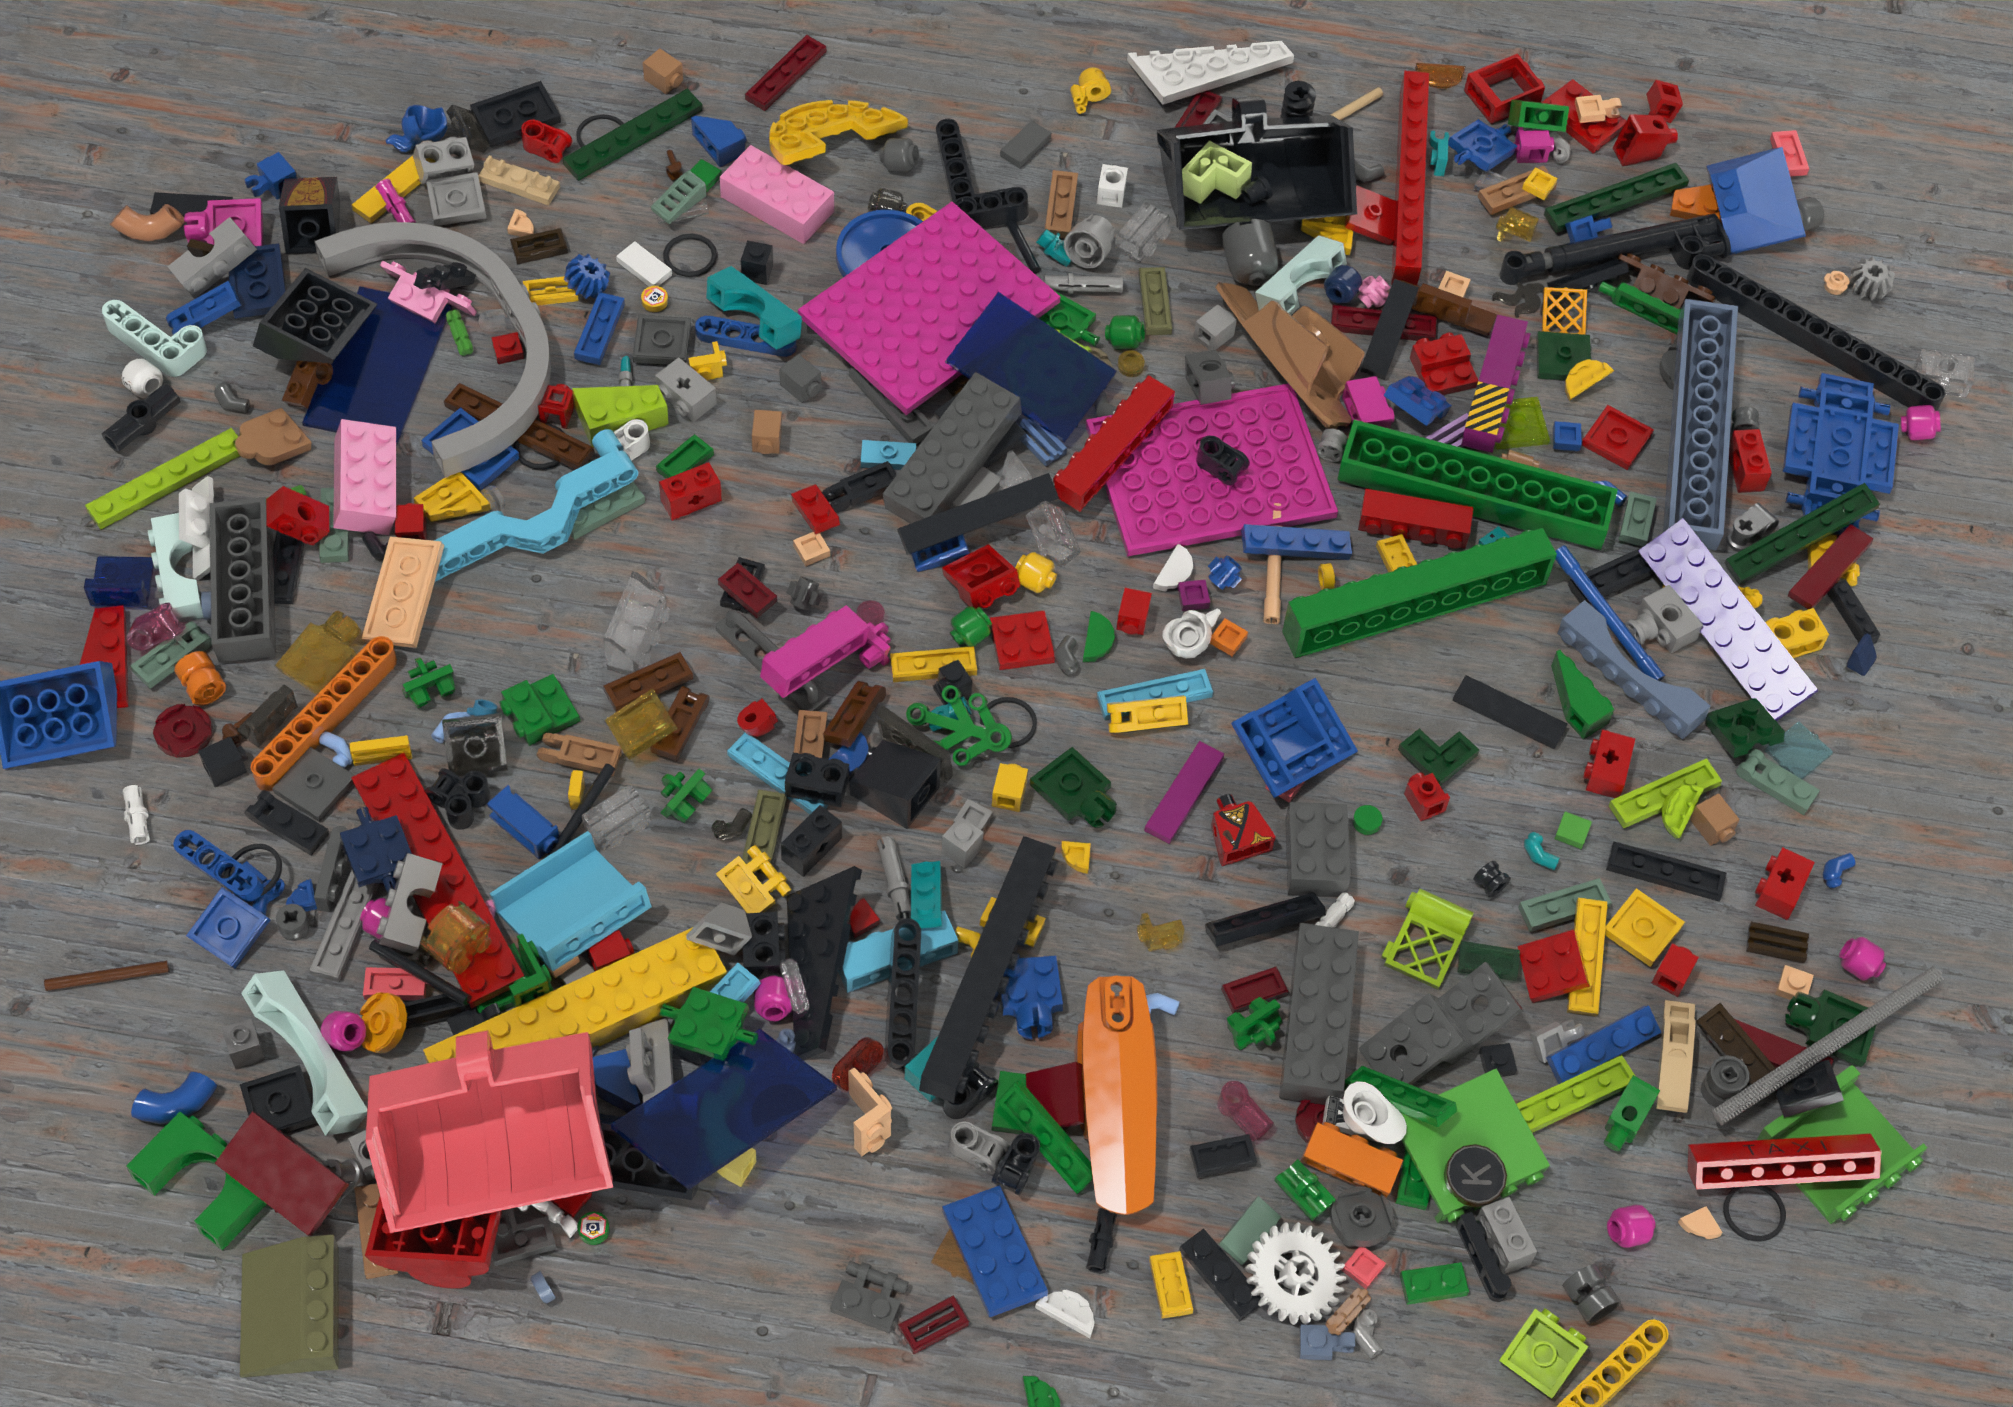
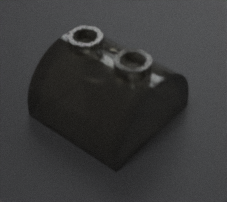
(475, 744)

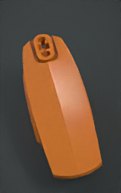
(1119, 1093)

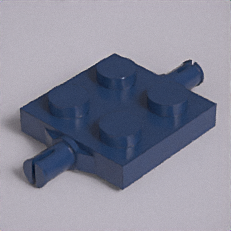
(375, 849)

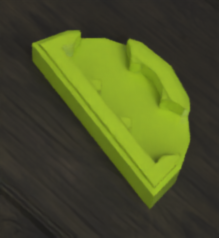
(1679, 807)

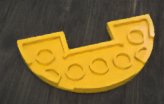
(802, 127)

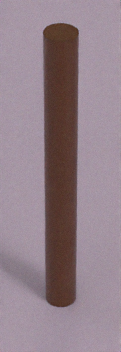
(106, 975)

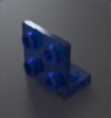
(120, 582)

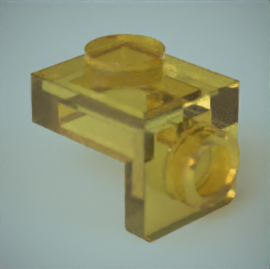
(1518, 224)
(1160, 936)

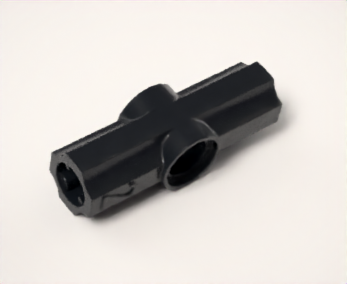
(141, 417)

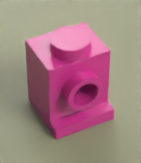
(1533, 146)

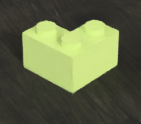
(1215, 169)

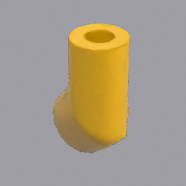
(967, 937)

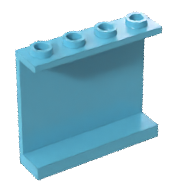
(569, 901)

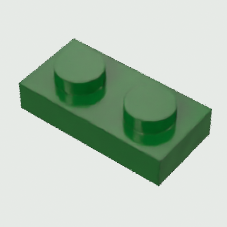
(1434, 1283)

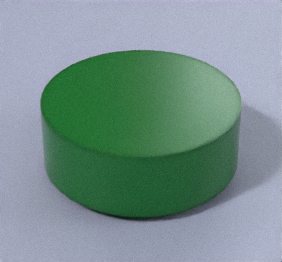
(1367, 820)

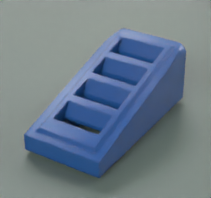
(942, 558)

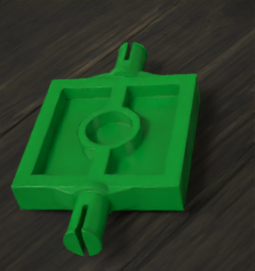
(1072, 320)
(708, 1024)

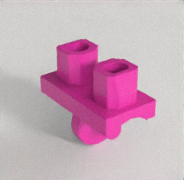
(876, 646)

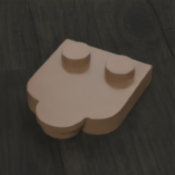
(271, 438)

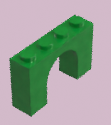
(187, 1143)

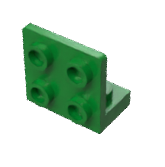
(538, 983)

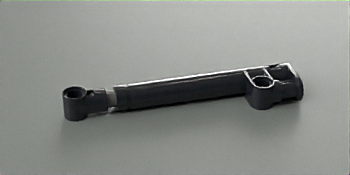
(1682, 237)

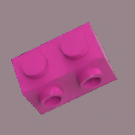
(1366, 402)

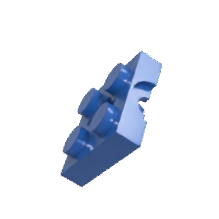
(1417, 399)

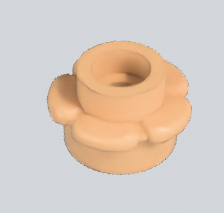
(1836, 282)

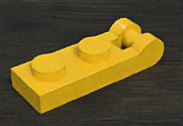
(1148, 713)

